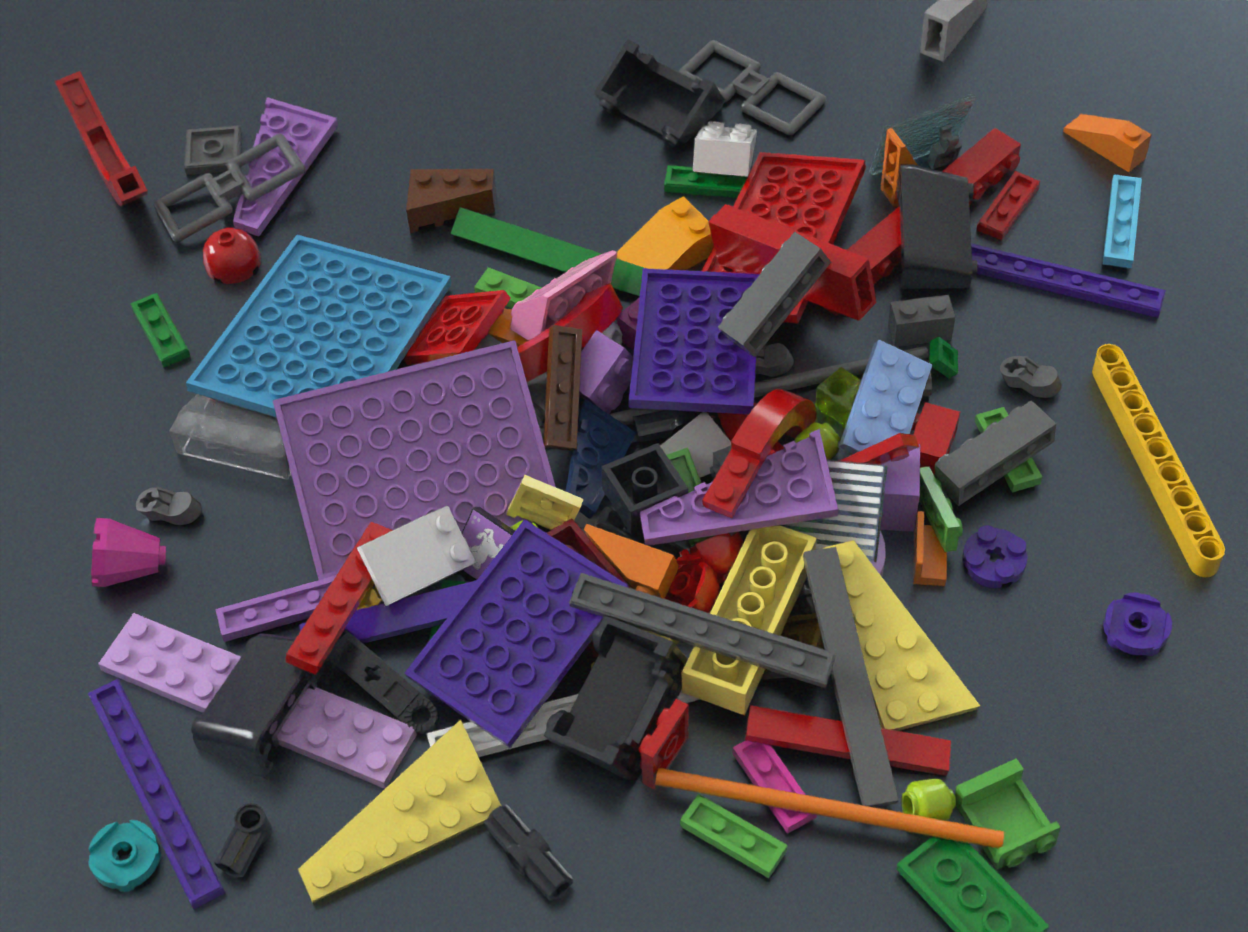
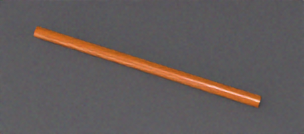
(830, 808)

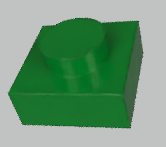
(943, 357)

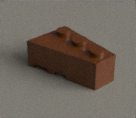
(439, 194)

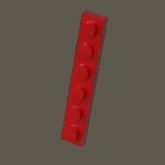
(334, 608)

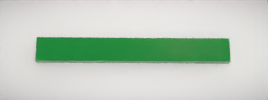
(539, 248)

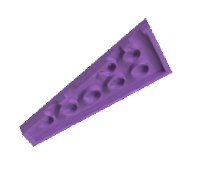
(307, 135)
(787, 489)

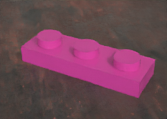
(769, 771)

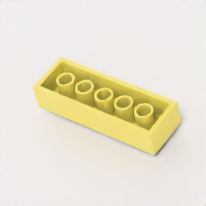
(756, 594)

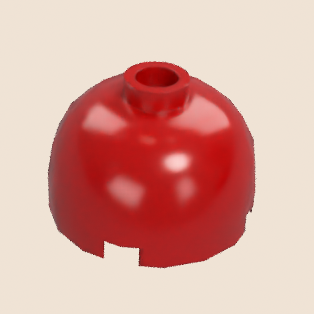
(231, 255)
(718, 553)
(692, 589)

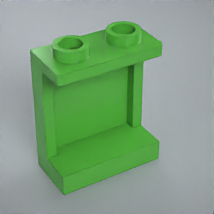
(1005, 804)

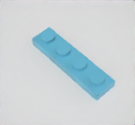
(1122, 221)

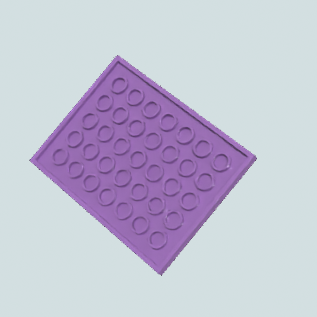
(410, 445)

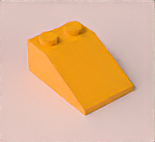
(671, 239)

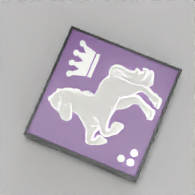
(485, 539)

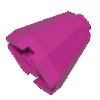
(123, 553)

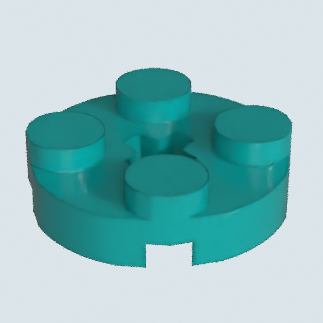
(130, 872)

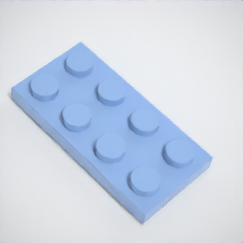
(885, 397)

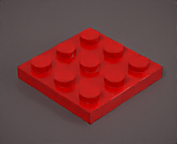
(457, 325)

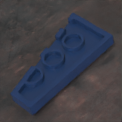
(599, 442)

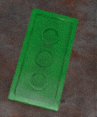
(967, 889)

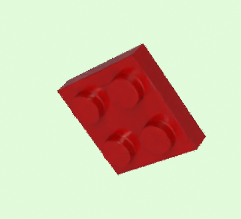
(665, 743)

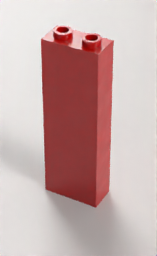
(751, 242)

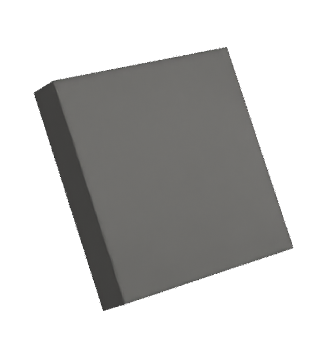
(211, 149)

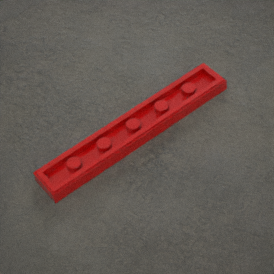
(829, 738)

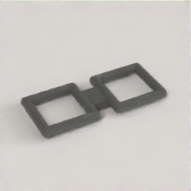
(756, 87)
(229, 186)

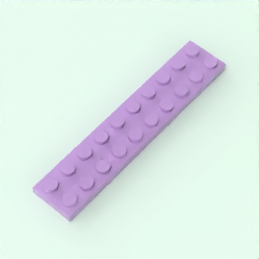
(318, 727)

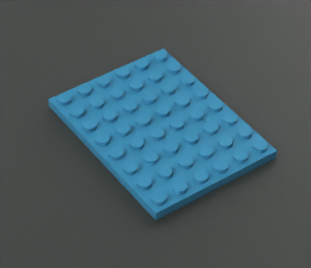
(317, 324)

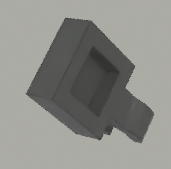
(945, 150)

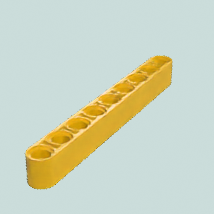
(1158, 461)

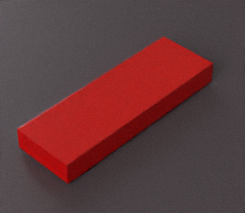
(1008, 205)

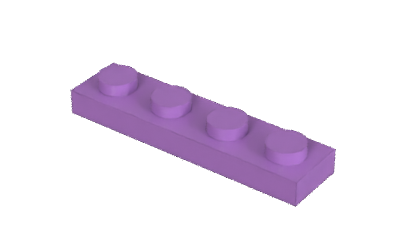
(271, 610)

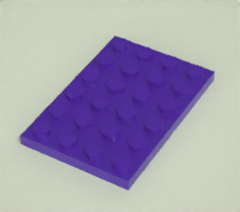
(679, 349)
(511, 635)

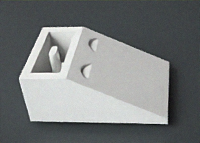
(724, 149)

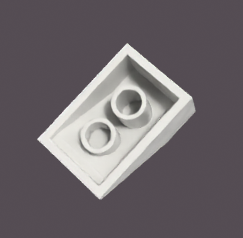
(416, 555)

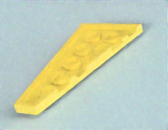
(903, 666)
(421, 808)

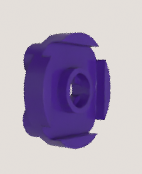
(997, 541)
(1130, 639)

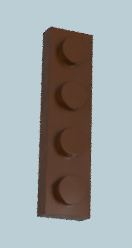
(562, 388)

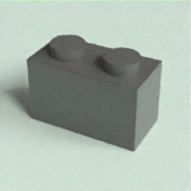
(921, 320)

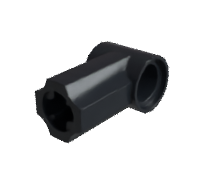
(243, 842)

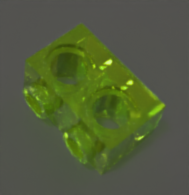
(837, 395)

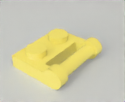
(543, 503)

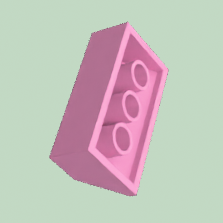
(561, 295)

